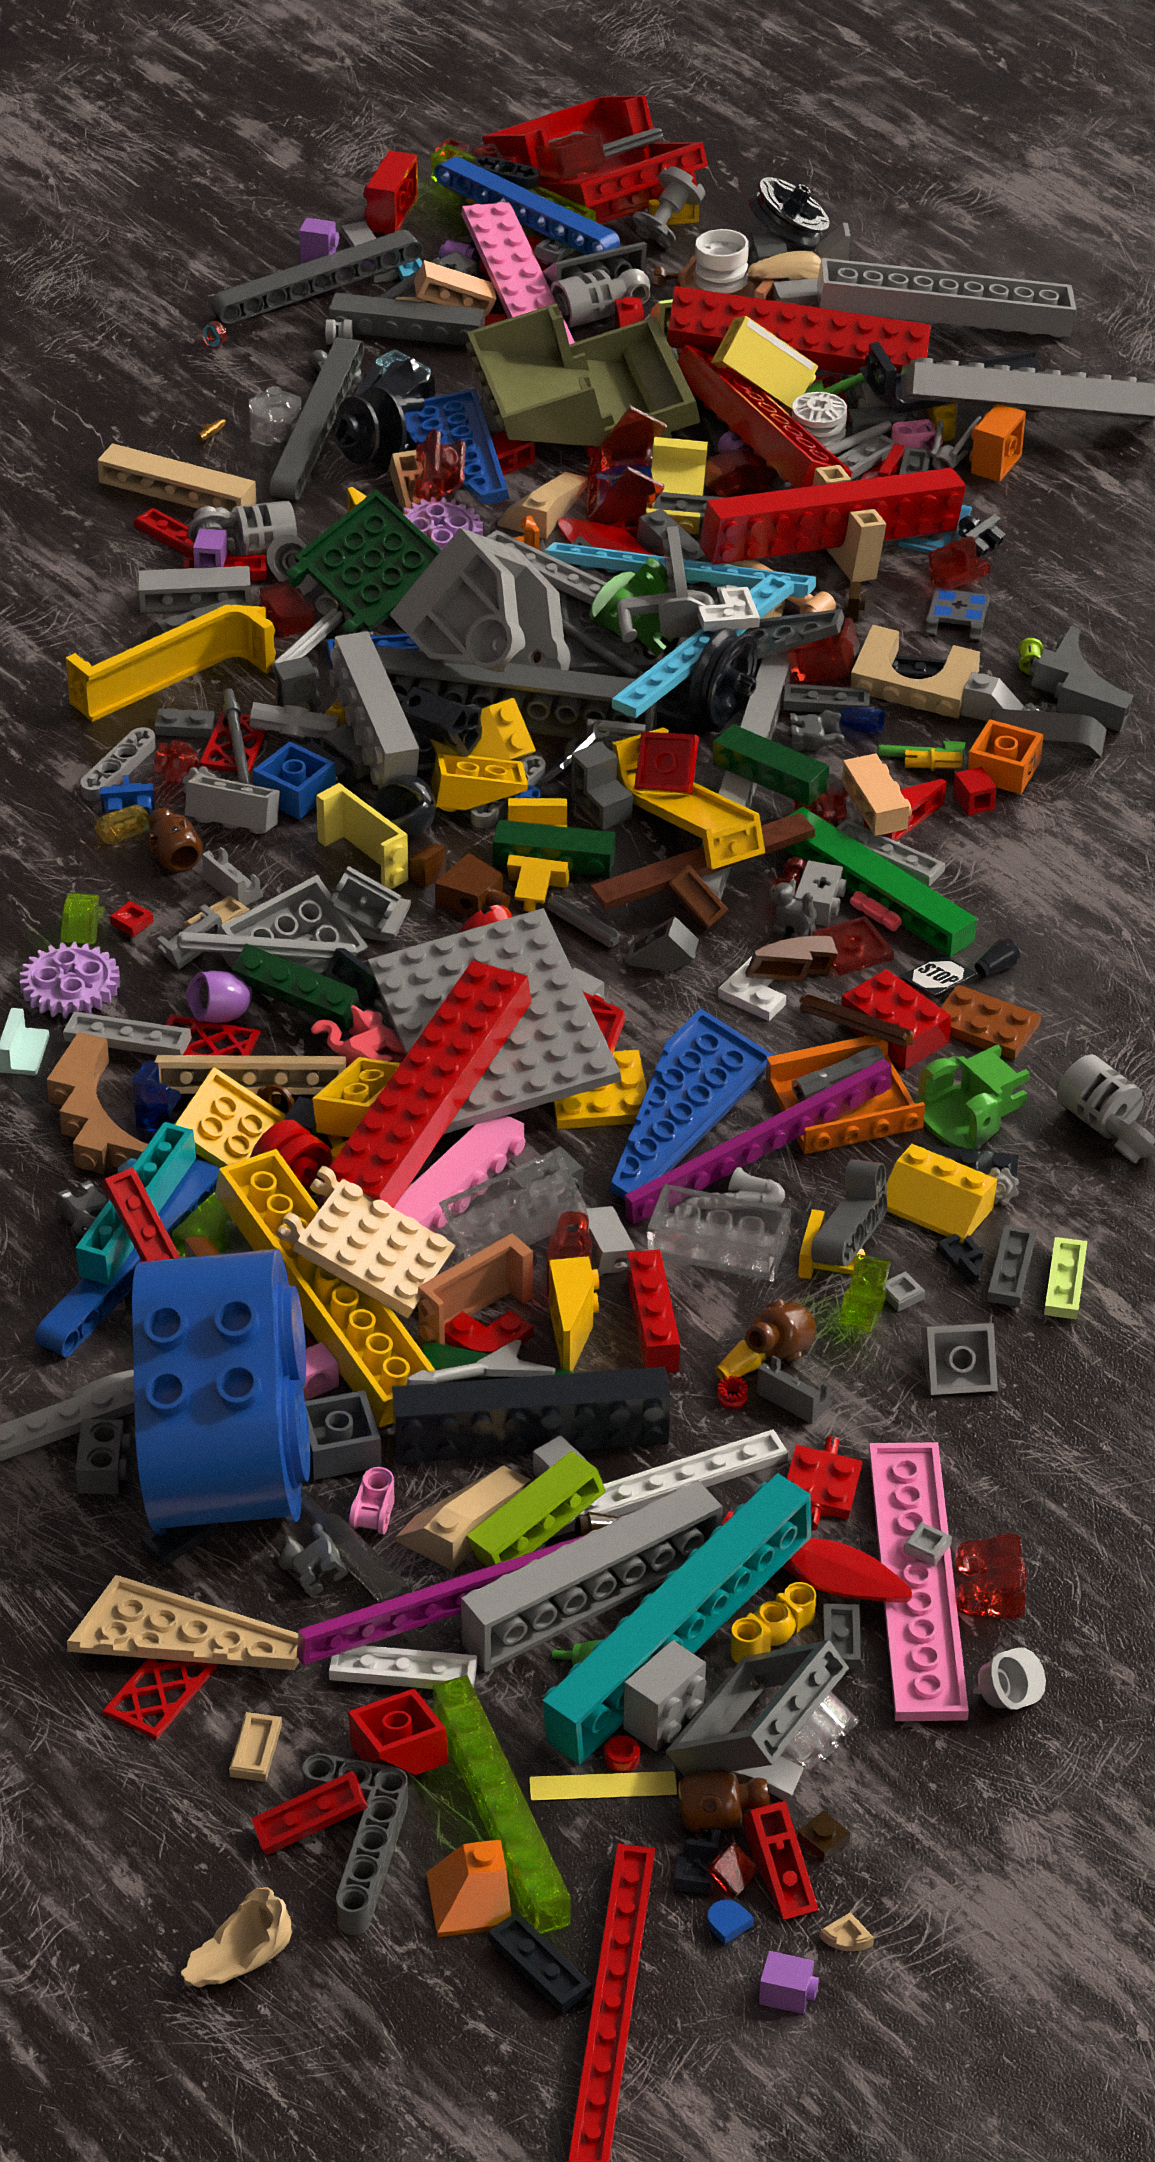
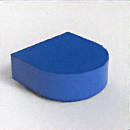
(728, 1920)

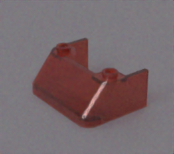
(633, 492)

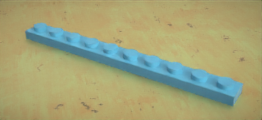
(695, 571)
(683, 659)

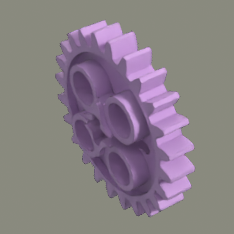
(442, 519)
(69, 979)

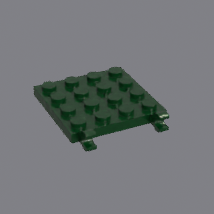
(366, 561)

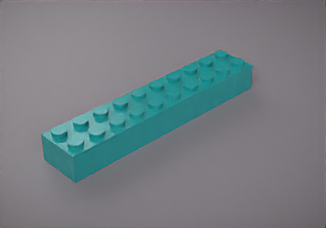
(683, 1609)

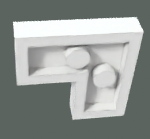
(735, 611)
(752, 994)

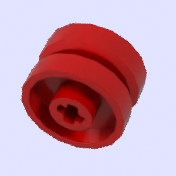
(298, 1148)

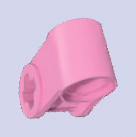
(915, 434)
(374, 1501)

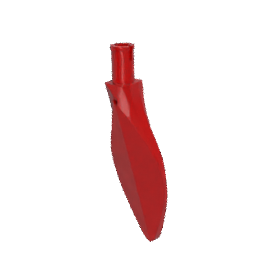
(600, 535)
(844, 1571)

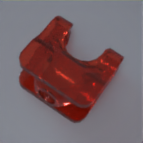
(442, 467)
(568, 1244)
(1002, 1579)

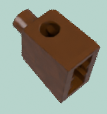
(470, 887)

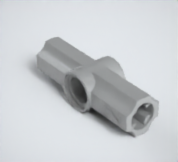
(291, 721)

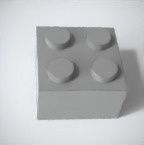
(664, 1695)

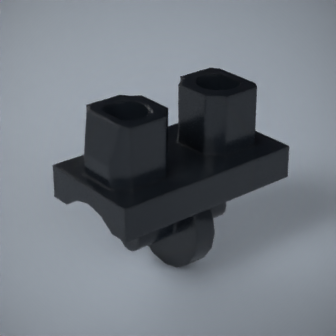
(982, 532)

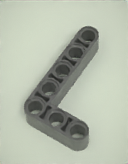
(376, 1837)

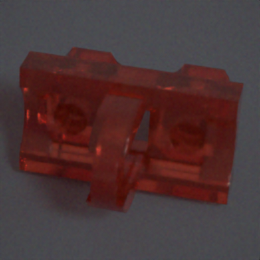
(832, 802)

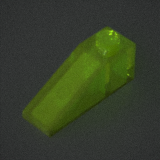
(207, 1221)

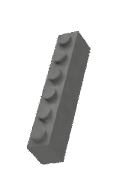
(406, 319)

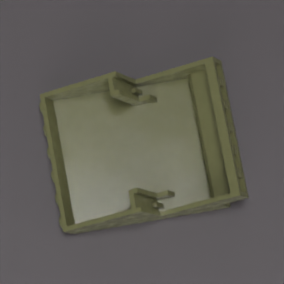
(577, 390)

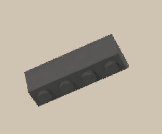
(612, 261)

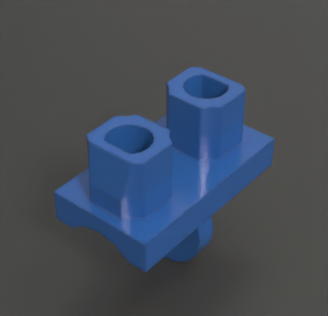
(125, 795)

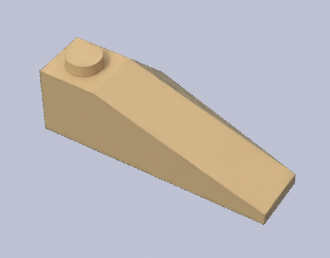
(545, 504)
(443, 1528)

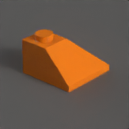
(469, 1889)

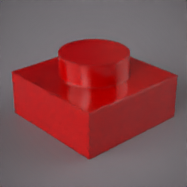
(131, 918)

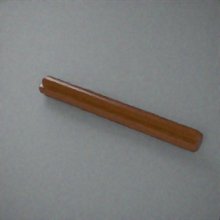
(856, 1020)

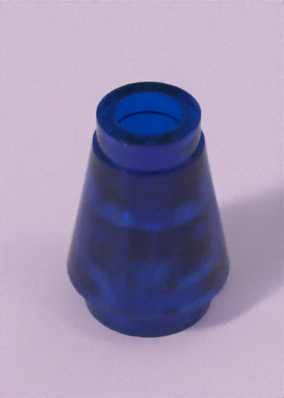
(864, 719)

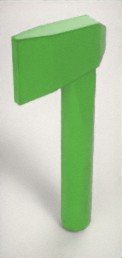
(838, 387)
(899, 751)

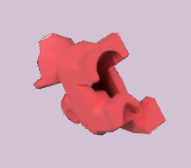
(369, 1040)

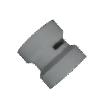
(345, 330)

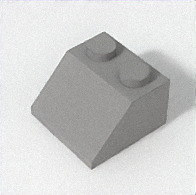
(959, 1358)

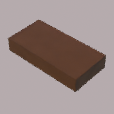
(697, 897)

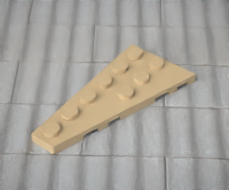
(158, 1624)

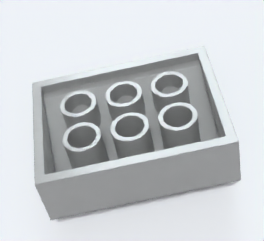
(296, 915)

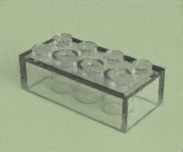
(515, 1202)
(719, 1232)

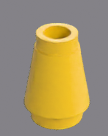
(739, 1362)

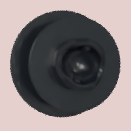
(375, 425)

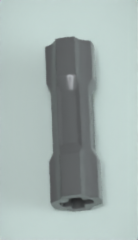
(817, 1081)

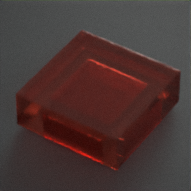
(733, 1869)

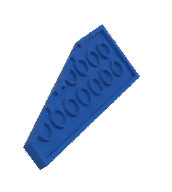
(462, 418)
(693, 1087)

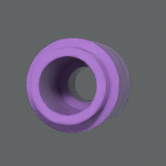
(463, 248)

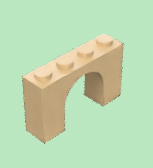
(864, 535)
(936, 694)

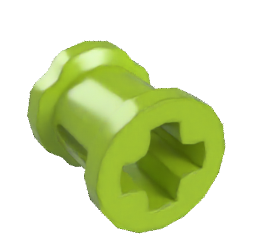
(1026, 656)

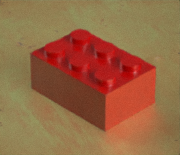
(391, 192)
(898, 1003)

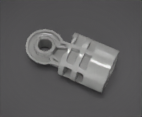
(593, 294)
(249, 525)
(1107, 1105)

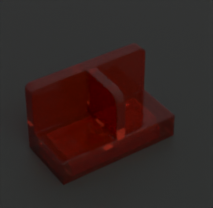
(956, 564)

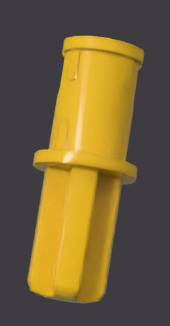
(933, 759)

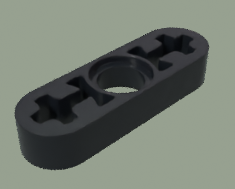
(520, 174)

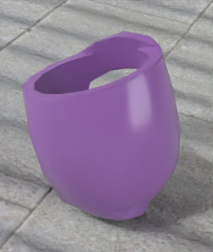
(227, 996)

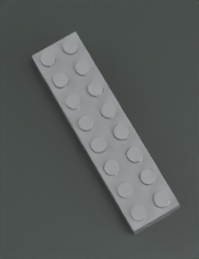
(586, 1576)

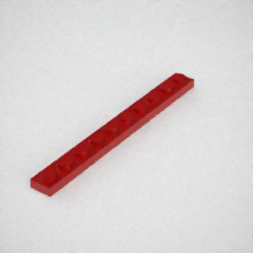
(612, 2005)

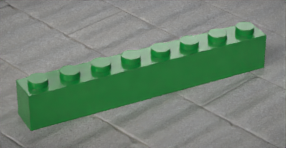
(918, 906)

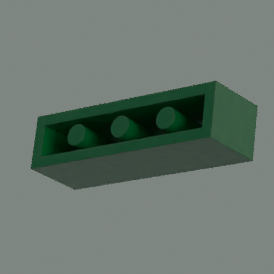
(771, 765)
(584, 849)
(296, 985)

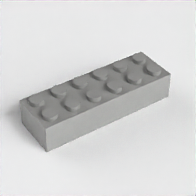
(372, 709)

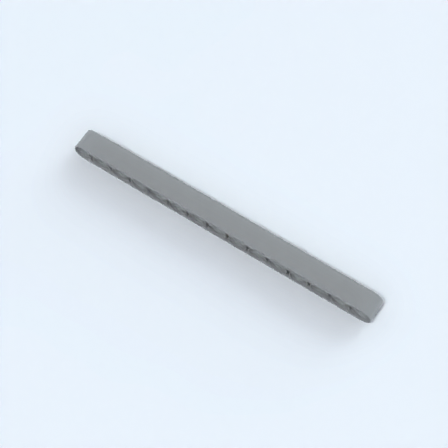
(760, 719)

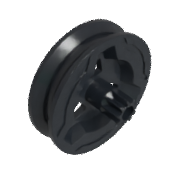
(789, 211)
(723, 676)

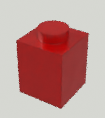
(974, 791)

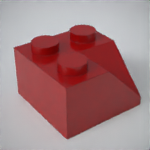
(399, 1732)

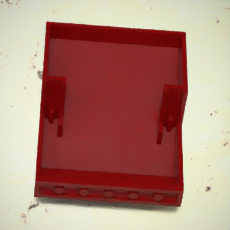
(627, 178)

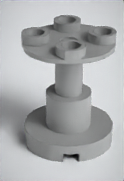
(676, 193)

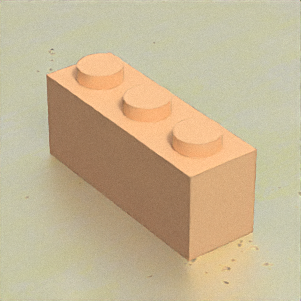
(453, 288)
(876, 794)

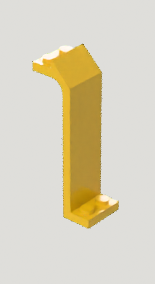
(171, 658)
(726, 827)

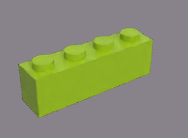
(537, 1511)

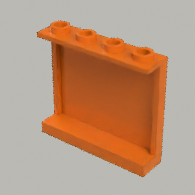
(876, 1118)

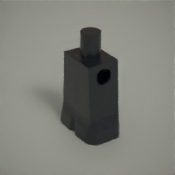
(407, 379)
(443, 720)

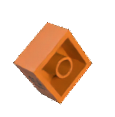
(997, 442)
(1007, 754)

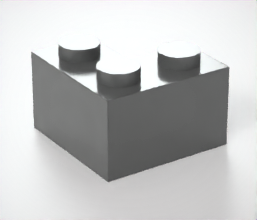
(596, 787)

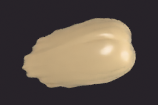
(794, 265)
(242, 1942)

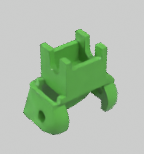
(649, 580)
(970, 1111)

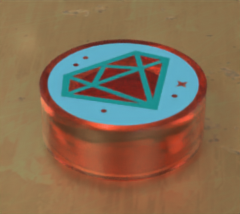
(214, 334)

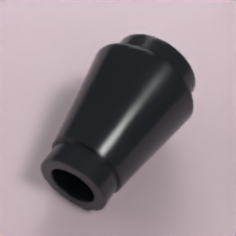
(999, 957)

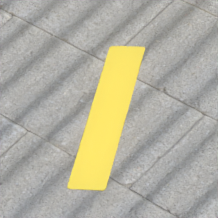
(603, 1785)

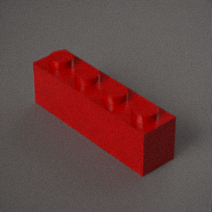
(653, 1310)

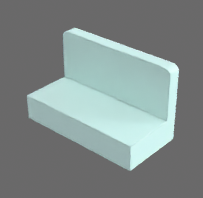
(20, 1046)

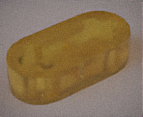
(122, 824)

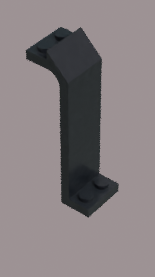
(886, 383)

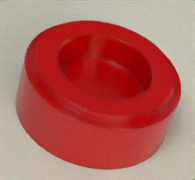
(622, 1754)

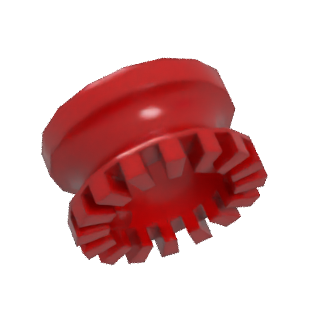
(736, 1385)

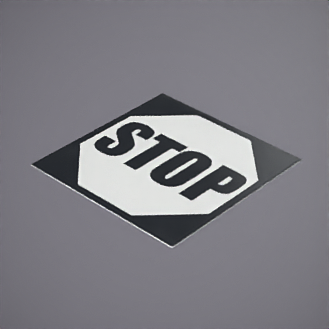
(938, 974)

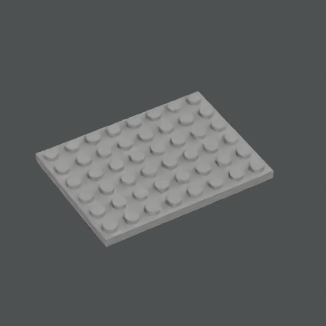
(554, 1045)

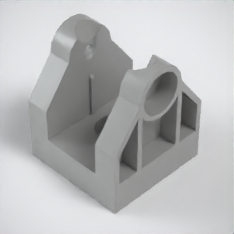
(484, 608)

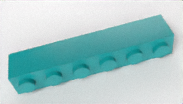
(160, 1171)

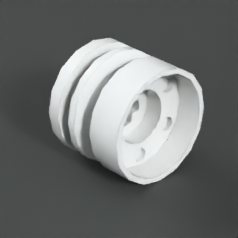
(721, 261)
(821, 416)

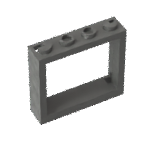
(807, 1677)

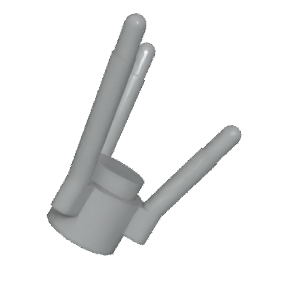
(947, 455)

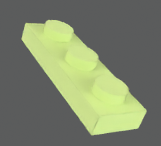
(1065, 1278)

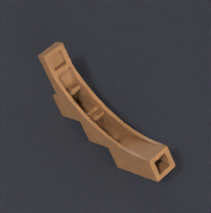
(74, 1087)

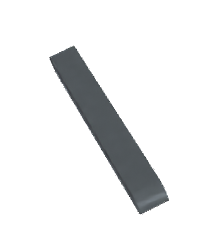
(316, 276)
(316, 419)

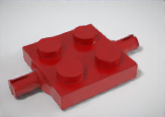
(828, 1479)

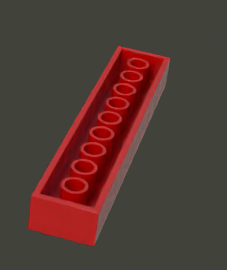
(825, 336)
(756, 419)
(819, 515)
(433, 1082)

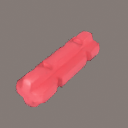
(875, 911)

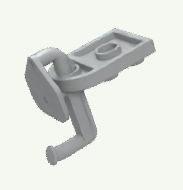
(677, 608)

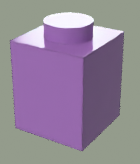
(210, 548)
(787, 1982)

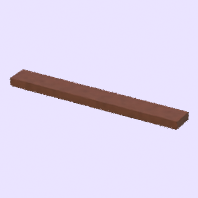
(655, 876)

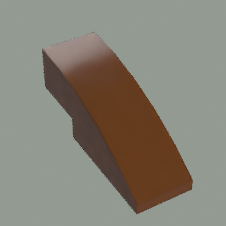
(793, 958)

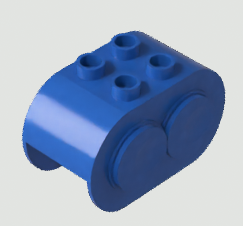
(219, 1389)

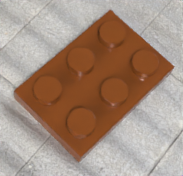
(989, 1021)

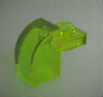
(81, 918)
(866, 1294)

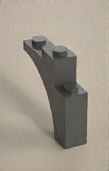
(1077, 685)

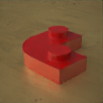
(471, 1335)

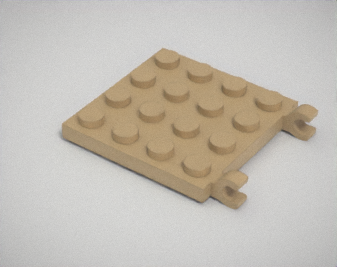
(368, 1244)

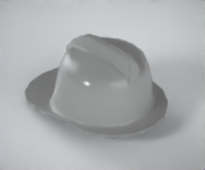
(281, 558)
(1012, 1679)

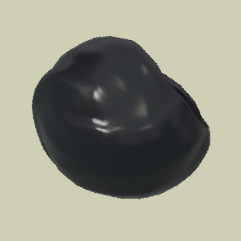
(407, 804)

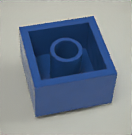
(297, 776)

